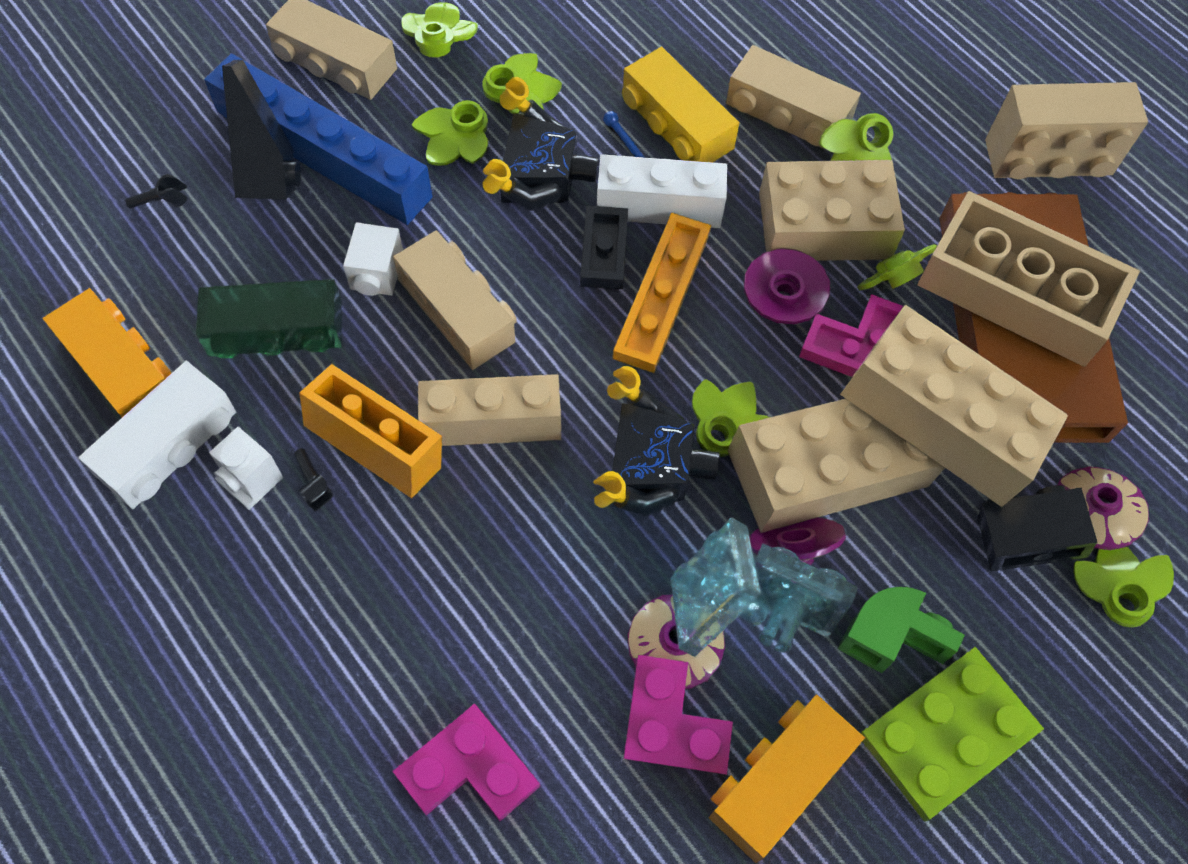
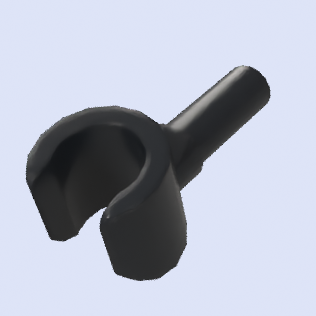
(166, 188)
(315, 491)

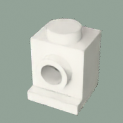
(244, 468)

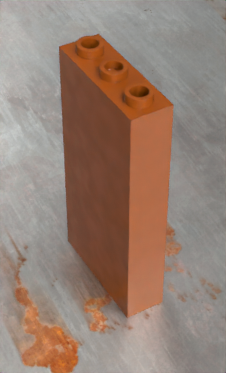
(1087, 393)

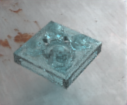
(717, 588)
(799, 596)

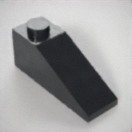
(258, 146)

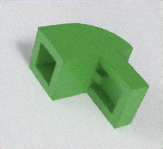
(895, 619)

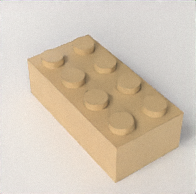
(1029, 279)
(955, 406)
(823, 463)

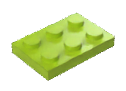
(950, 733)

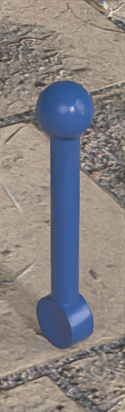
(611, 120)

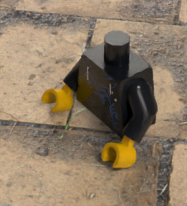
(537, 157)
(650, 452)

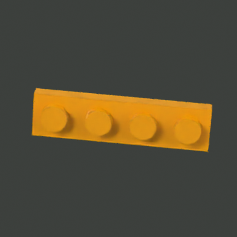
(661, 293)

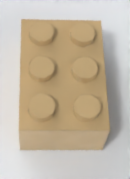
(1065, 129)
(832, 209)

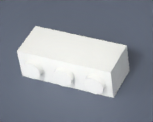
(661, 187)
(159, 435)

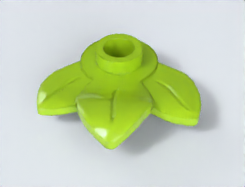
(438, 28)
(541, 86)
(454, 133)
(849, 141)
(898, 268)
(723, 412)
(1121, 575)

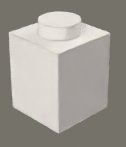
(370, 259)

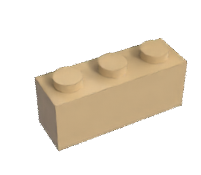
(332, 47)
(789, 95)
(456, 299)
(492, 409)

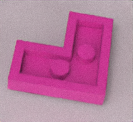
(844, 346)
(659, 729)
(468, 752)

